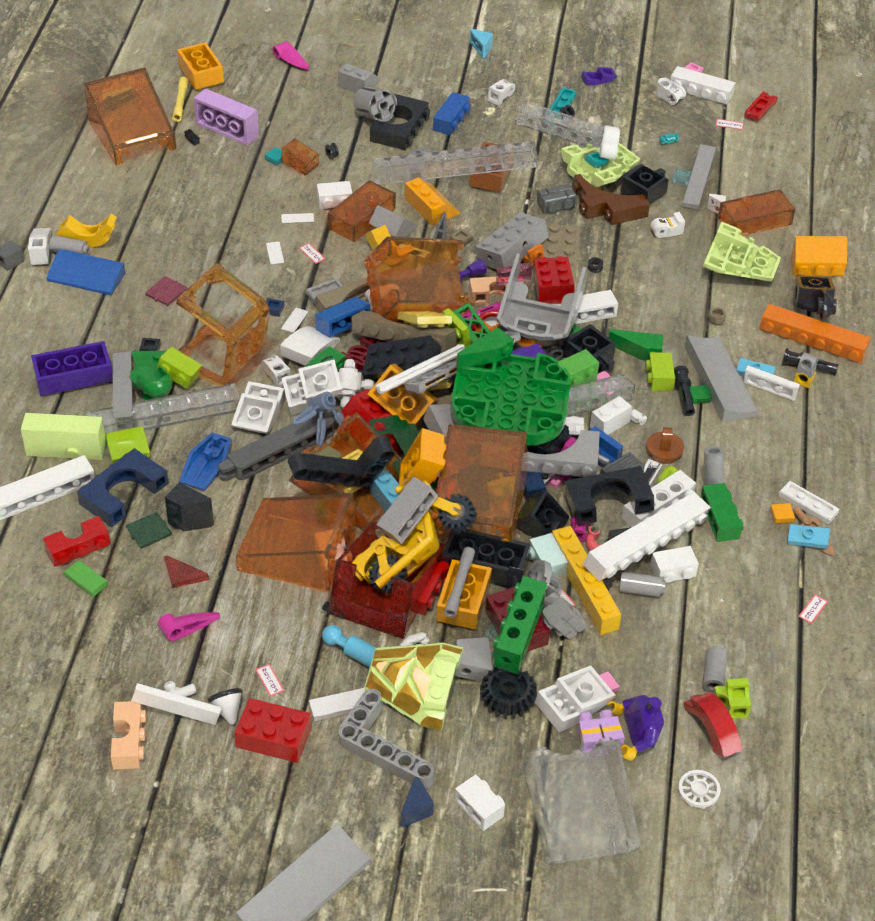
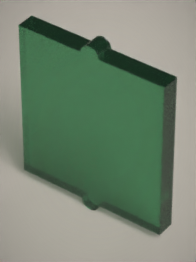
(148, 530)

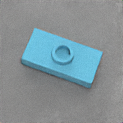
(743, 363)
(808, 536)

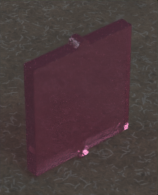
(166, 291)

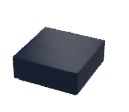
(275, 306)

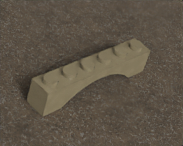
(341, 294)
(378, 327)

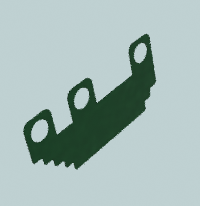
(403, 433)

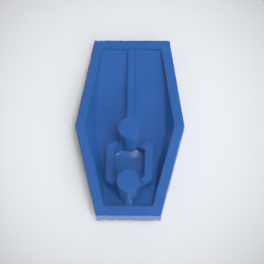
(204, 461)

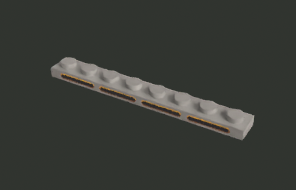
(441, 373)

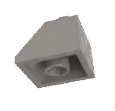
(354, 78)
(396, 224)

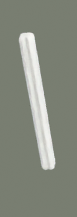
(419, 369)

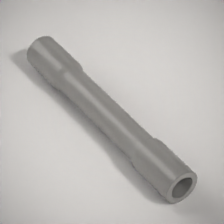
(454, 598)

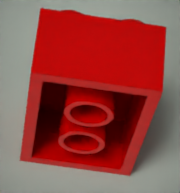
(553, 279)
(273, 730)

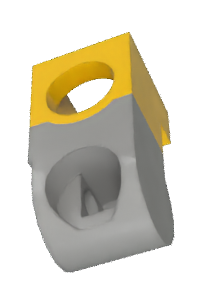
(806, 367)

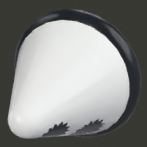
(229, 702)

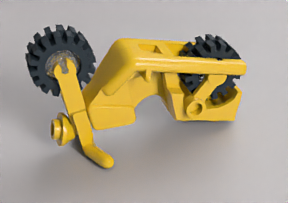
(381, 568)

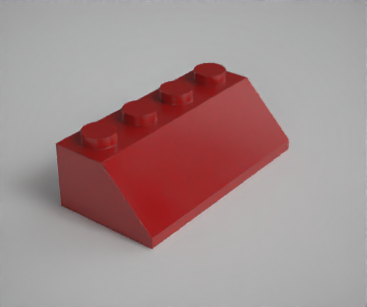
(369, 410)

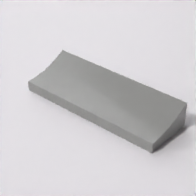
(721, 378)
(308, 881)

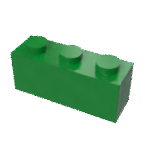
(723, 513)

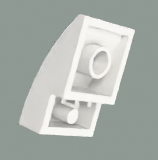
(306, 344)
(309, 383)
(258, 407)
(573, 695)

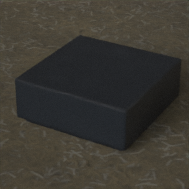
(150, 344)

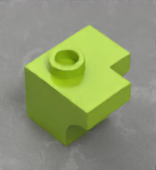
(735, 697)

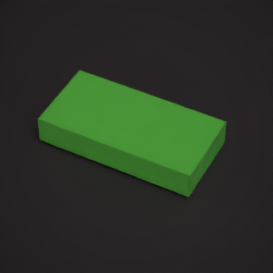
(85, 578)

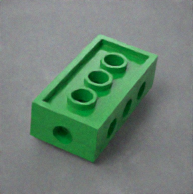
(519, 624)

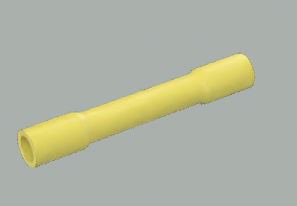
(178, 109)

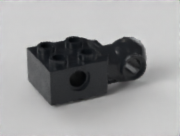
(815, 295)

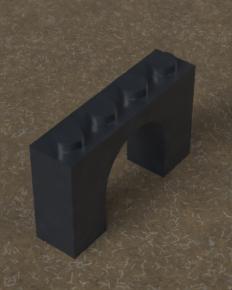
(401, 135)
(628, 482)

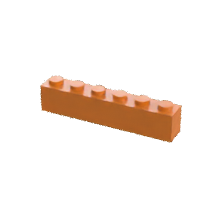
(815, 333)

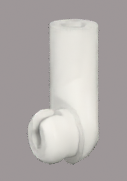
(420, 638)

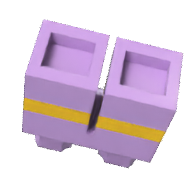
(592, 730)

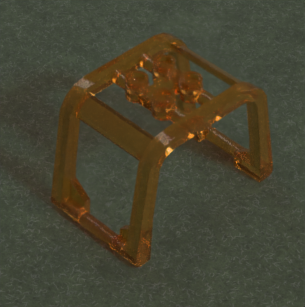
(238, 349)

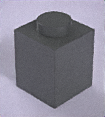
(11, 255)

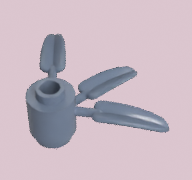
(318, 405)

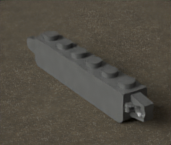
(274, 448)

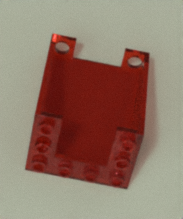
(367, 605)

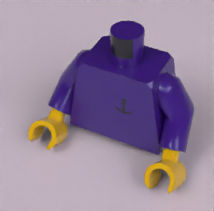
(643, 721)

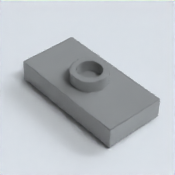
(321, 288)

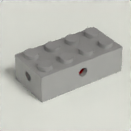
(513, 237)

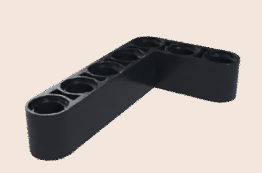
(344, 471)

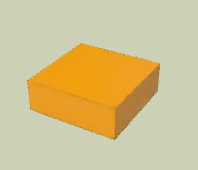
(782, 513)

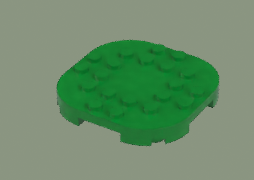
(514, 396)

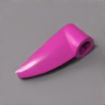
(290, 54)
(181, 626)

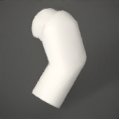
(185, 691)

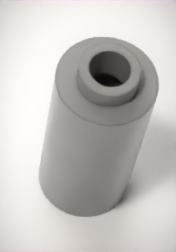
(70, 244)
(713, 465)
(641, 584)
(715, 668)

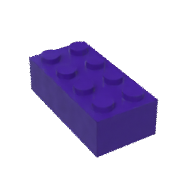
(72, 368)

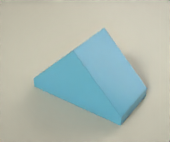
(481, 41)

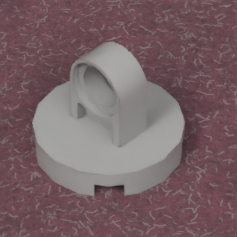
(542, 571)

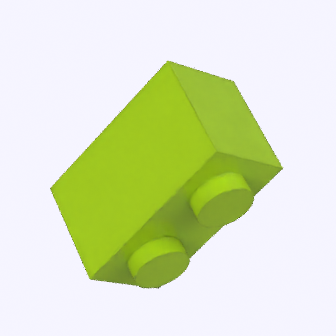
(180, 367)
(661, 371)

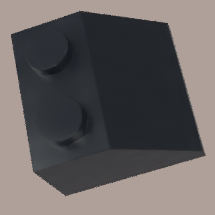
(188, 509)
(541, 515)

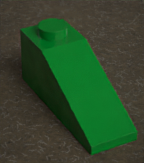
(637, 343)
(486, 350)

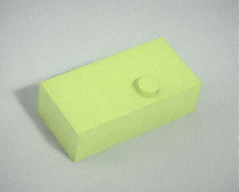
(63, 436)

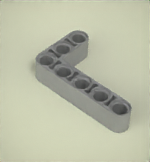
(379, 745)

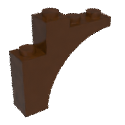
(613, 206)

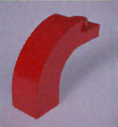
(717, 721)

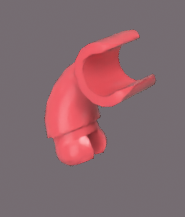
(591, 539)

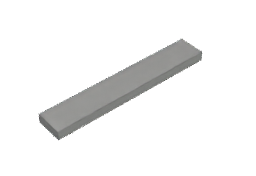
(699, 177)
(122, 385)

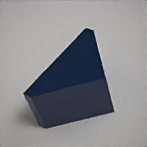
(417, 805)

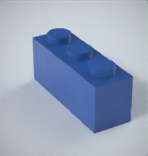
(451, 113)
(339, 317)

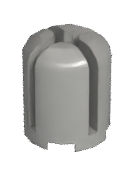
(374, 103)

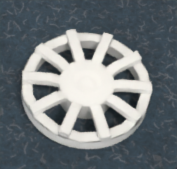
(699, 789)

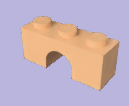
(483, 288)
(127, 751)

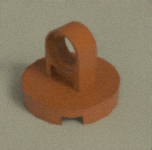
(665, 446)

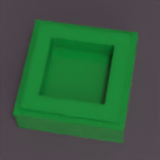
(700, 394)

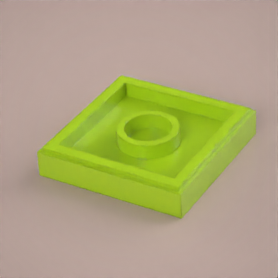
(125, 440)

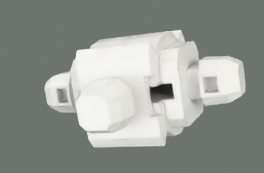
(351, 382)

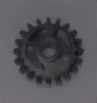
(516, 701)

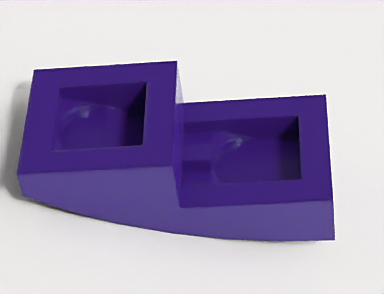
(601, 76)

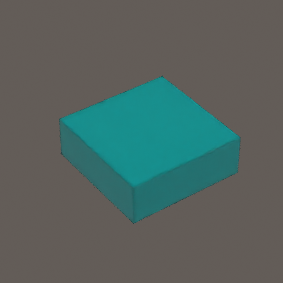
(274, 156)
(595, 160)

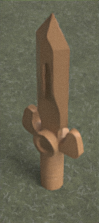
(806, 521)

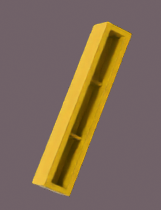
(590, 591)

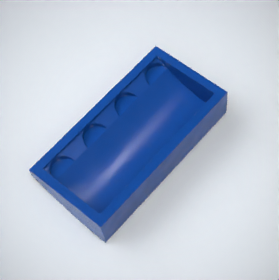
(86, 272)

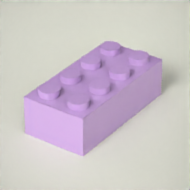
(226, 116)

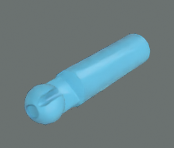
(353, 646)

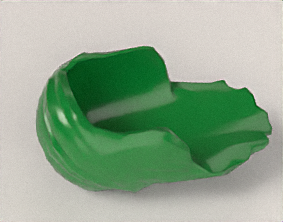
(152, 381)

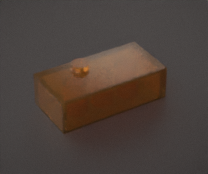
(757, 212)
(354, 213)

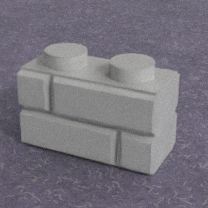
(564, 618)

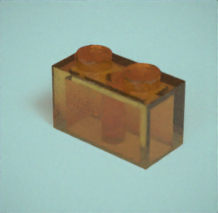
(300, 156)

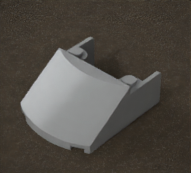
(535, 318)

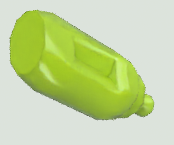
(668, 471)

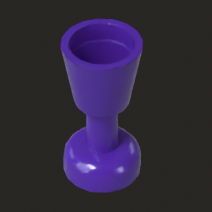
(474, 269)

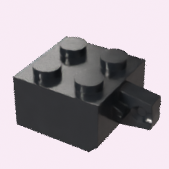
(646, 182)
(593, 341)

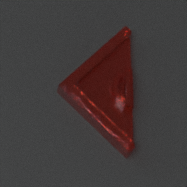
(182, 573)

